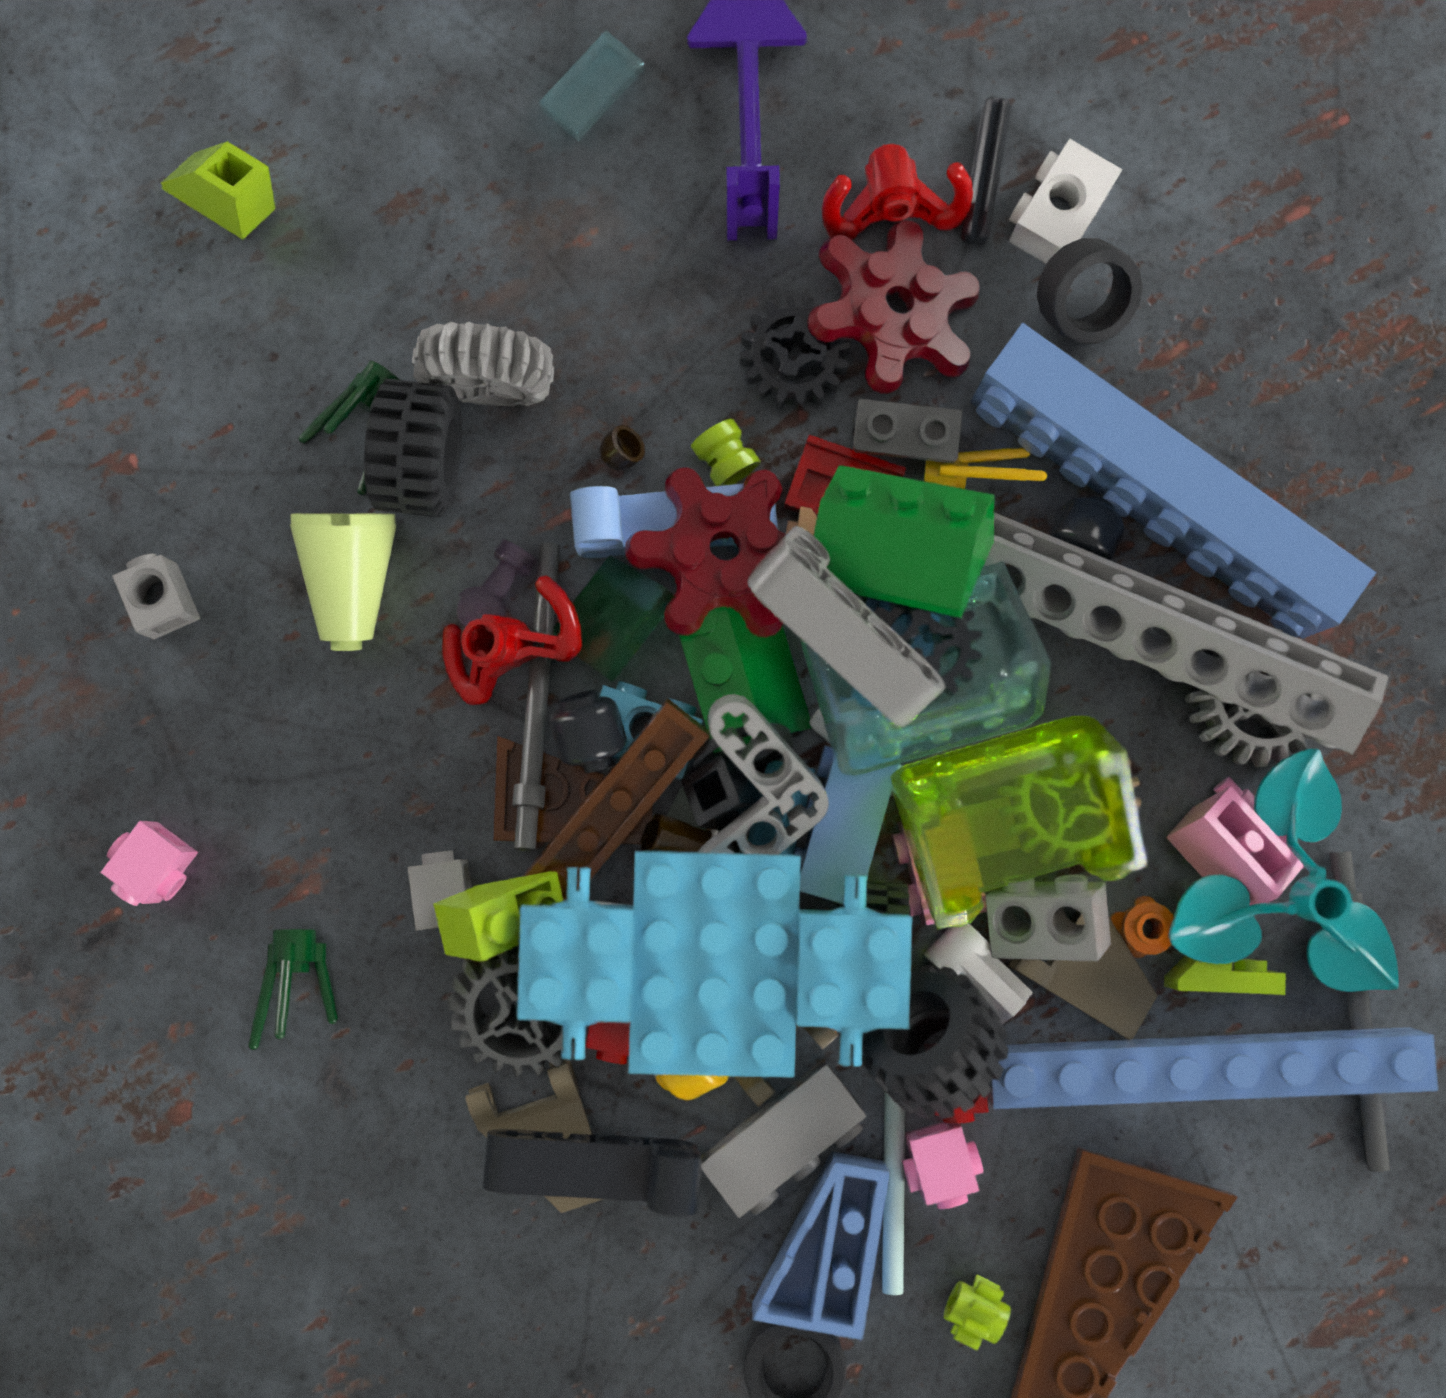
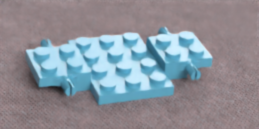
(714, 965)

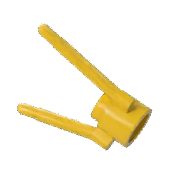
(956, 473)

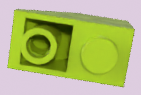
(224, 187)
(488, 916)

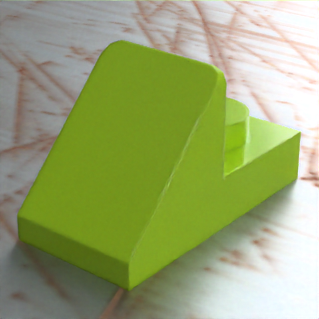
(1246, 977)

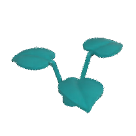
(1215, 911)

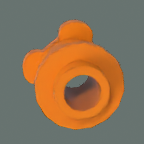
(1130, 925)

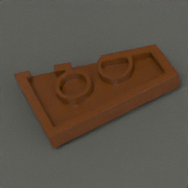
(564, 793)

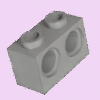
(1050, 932)

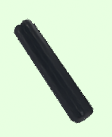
(986, 170)

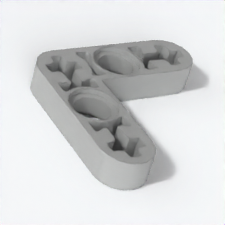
(775, 786)

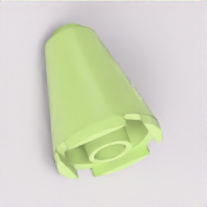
(344, 571)

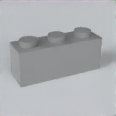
(783, 1140)

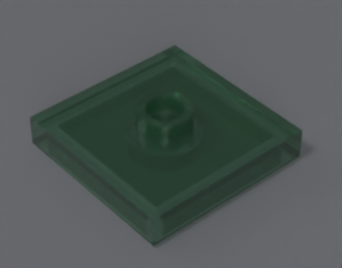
(617, 615)

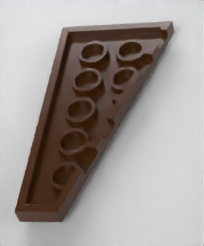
(1111, 1272)

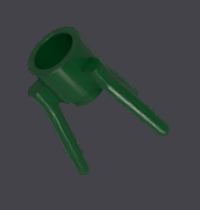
(360, 393)
(288, 954)

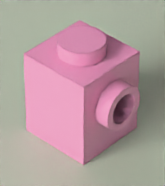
(148, 864)
(942, 1165)

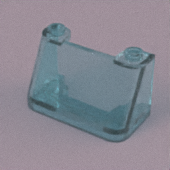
(1000, 698)

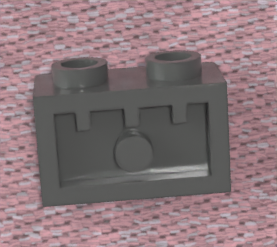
(906, 431)

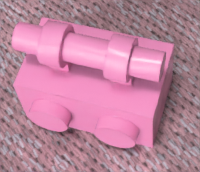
(1232, 840)

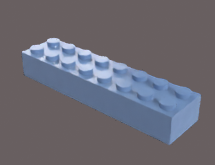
(1169, 486)

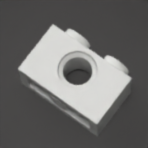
(1078, 178)

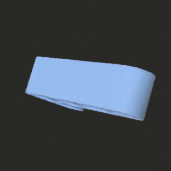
(606, 520)

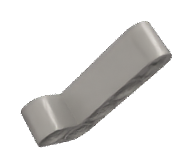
(842, 628)

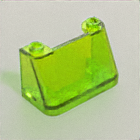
(1018, 813)

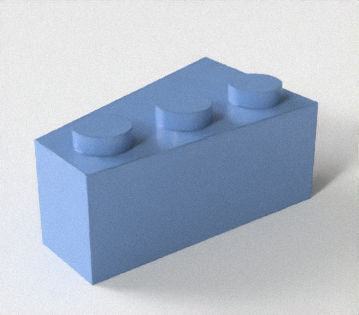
(830, 1252)

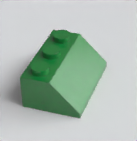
(905, 538)
(732, 660)

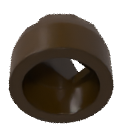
(622, 448)

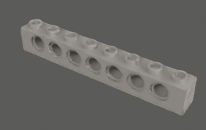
(1194, 624)

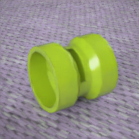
(724, 452)

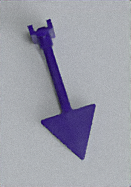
(747, 25)

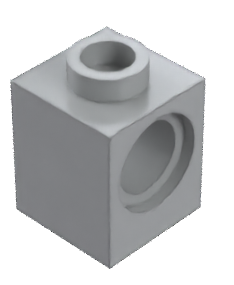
(171, 611)
(434, 881)

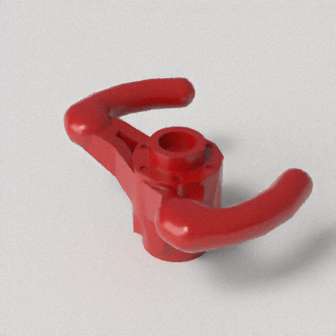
(894, 195)
(506, 643)

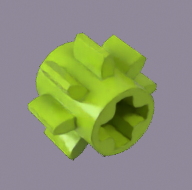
(977, 1312)

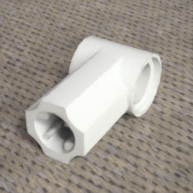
(971, 955)

